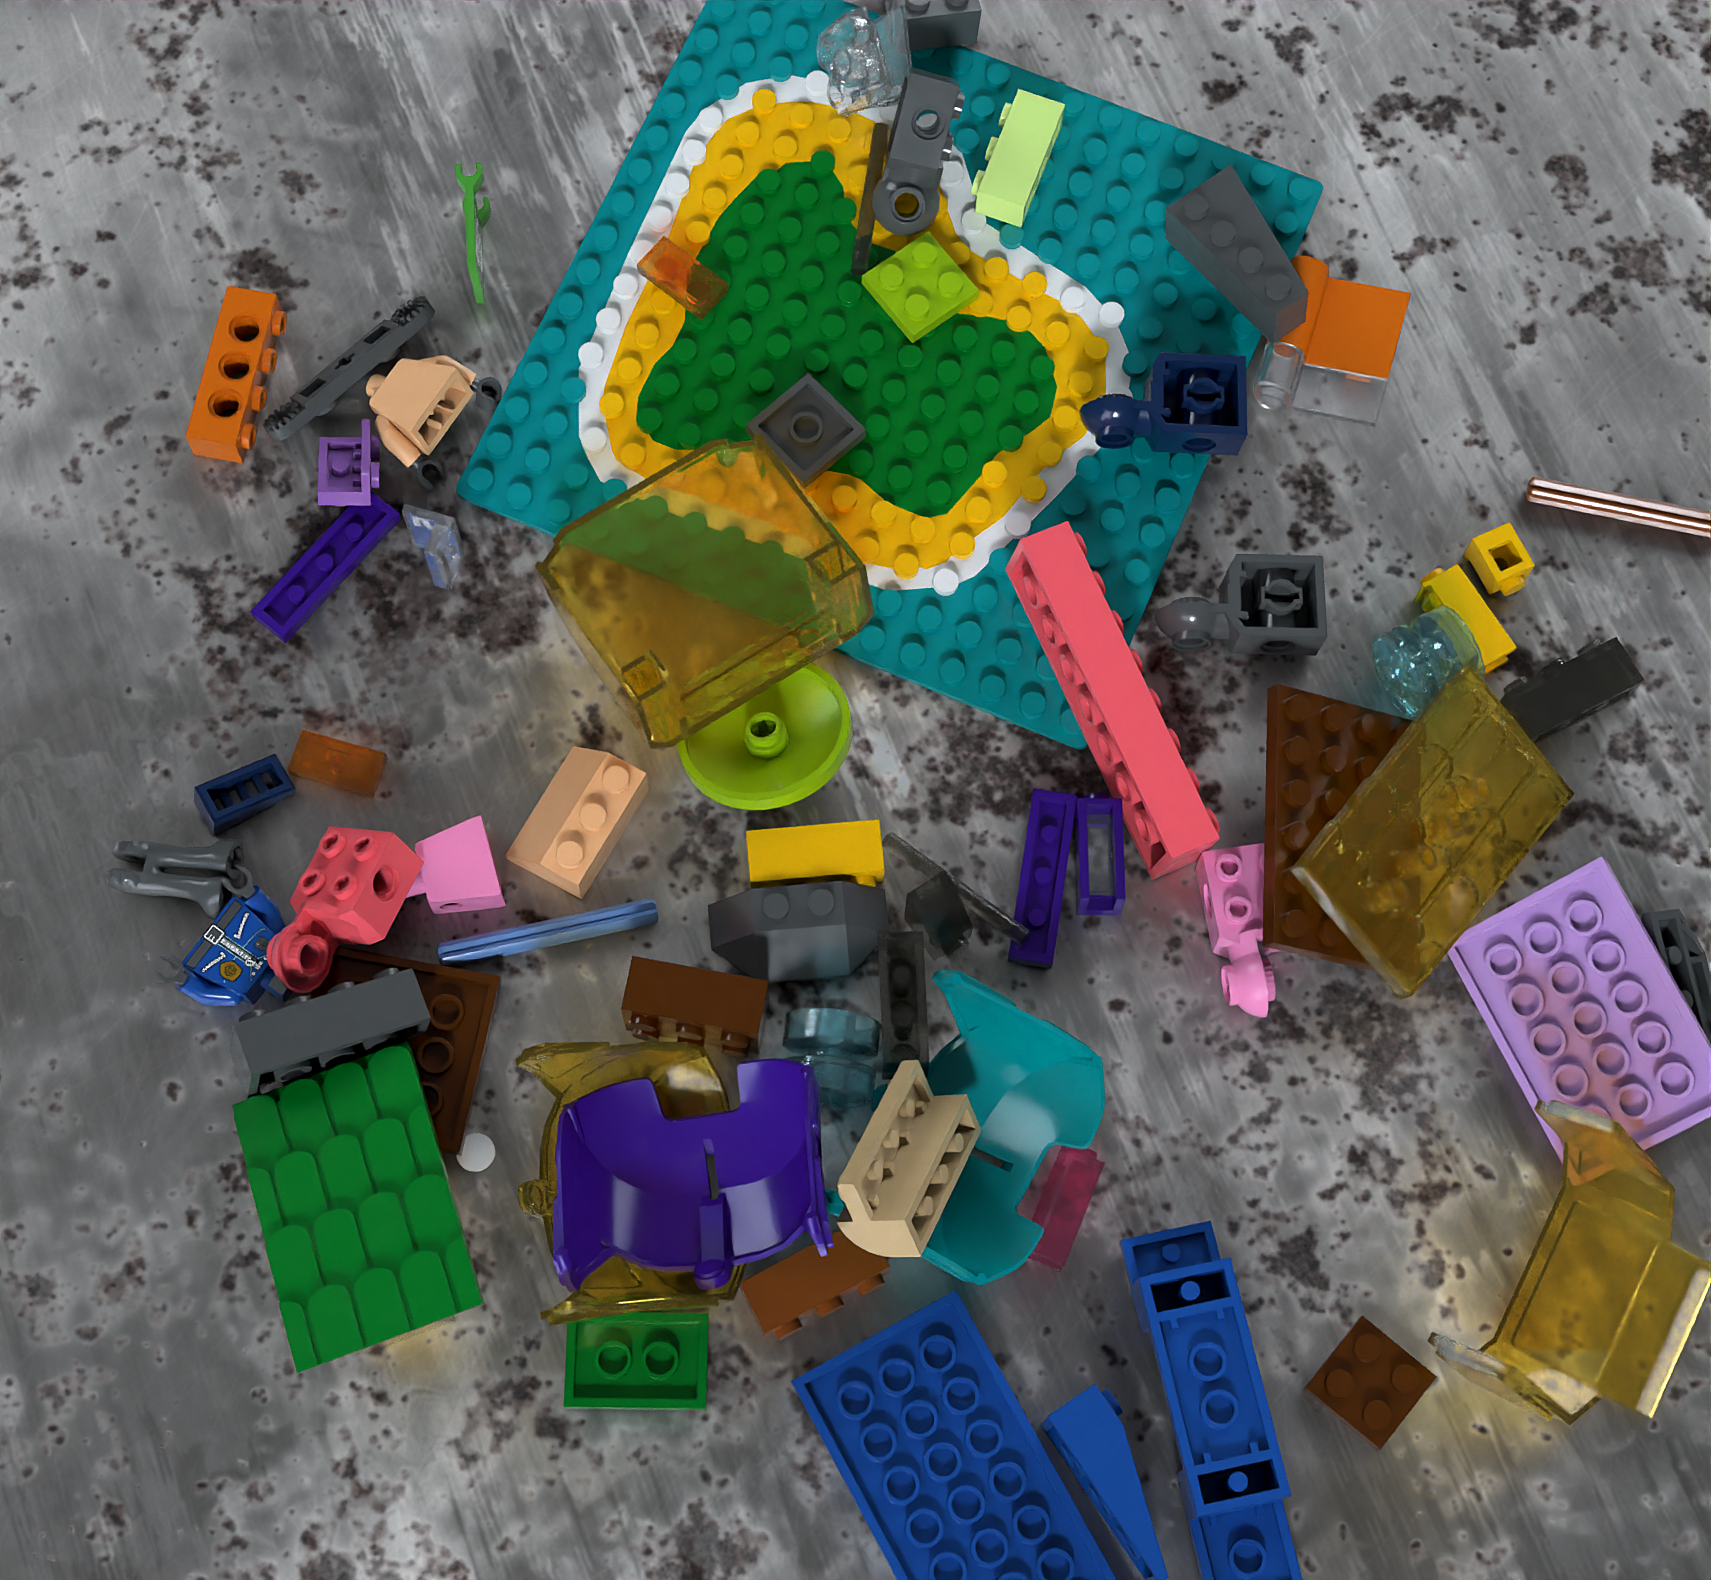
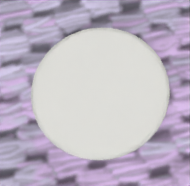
(477, 1153)

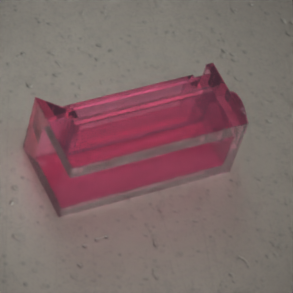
(1064, 1204)

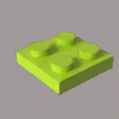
(920, 287)

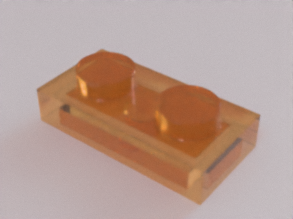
(682, 277)
(337, 763)

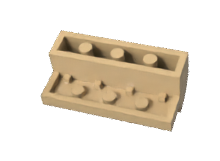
(905, 1165)

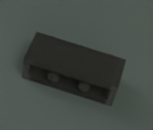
(1572, 689)
(902, 1000)

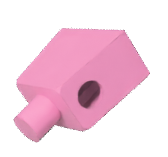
(458, 870)

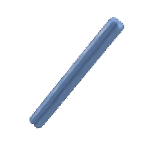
(547, 933)

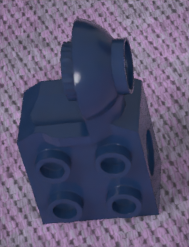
(1186, 407)

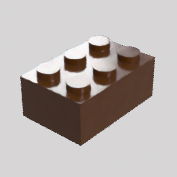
(695, 1006)

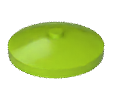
(774, 744)

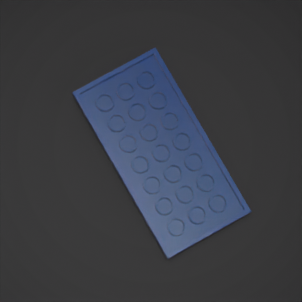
(946, 1456)

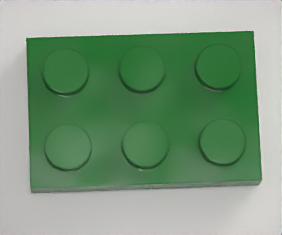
(638, 1362)

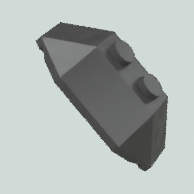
(799, 930)
(1684, 960)

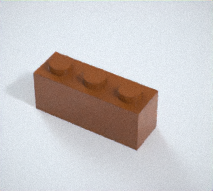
(811, 1284)

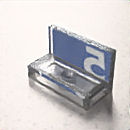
(441, 542)

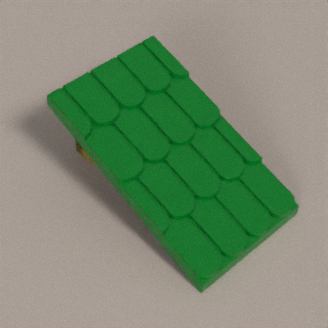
(356, 1208)

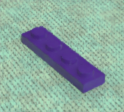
(324, 567)
(1043, 876)

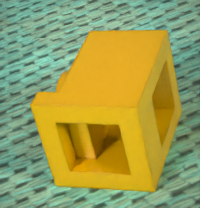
(1502, 548)

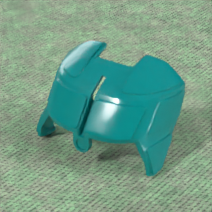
(1028, 1093)

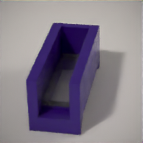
(1099, 855)

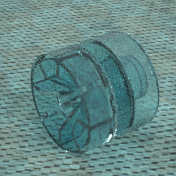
(834, 1046)

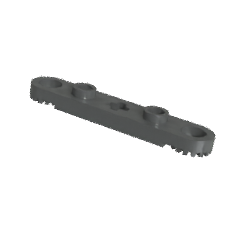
(322, 391)

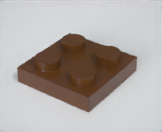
(1369, 1383)

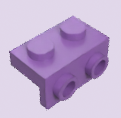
(347, 468)

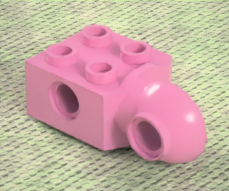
(1233, 909)

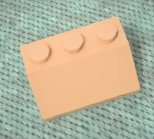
(579, 819)

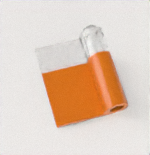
(1339, 355)

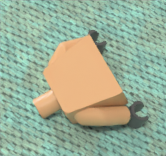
(420, 405)

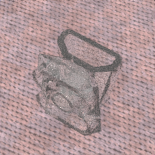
(865, 59)

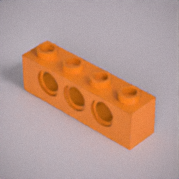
(240, 315)

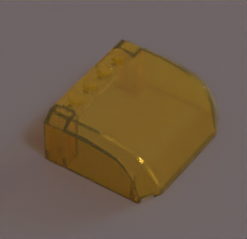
(704, 587)

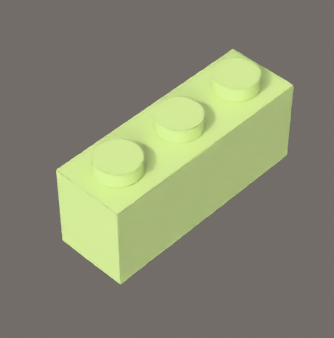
(1017, 157)

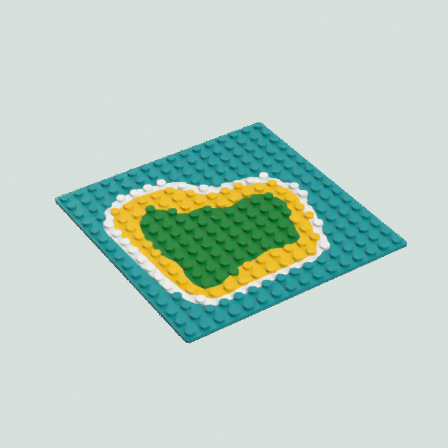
(966, 426)

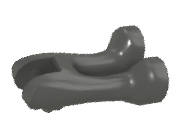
(157, 857)

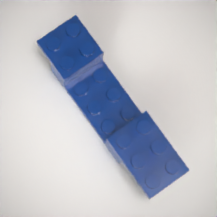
(1215, 1404)

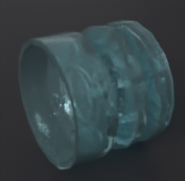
(1423, 657)

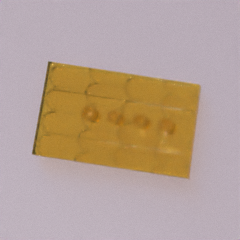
(1433, 832)

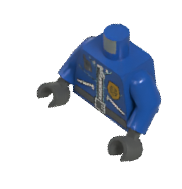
(231, 955)

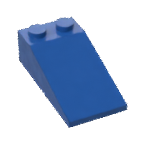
(1100, 1458)

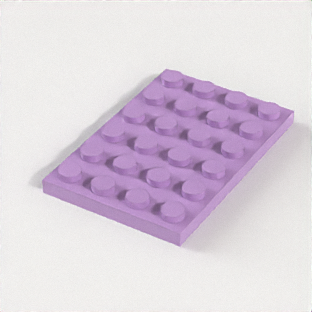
(1588, 1008)

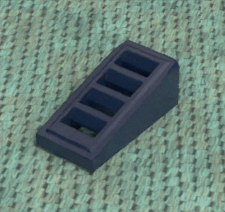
(249, 806)

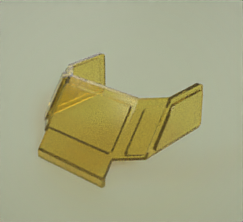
(1602, 1290)

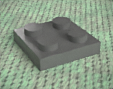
(807, 429)

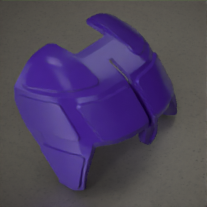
(643, 1187)

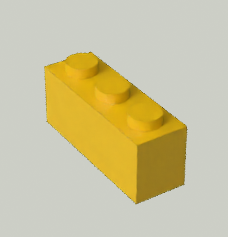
(816, 854)

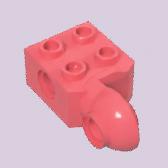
(344, 898)

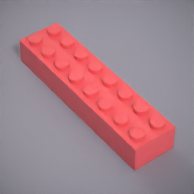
(1111, 699)

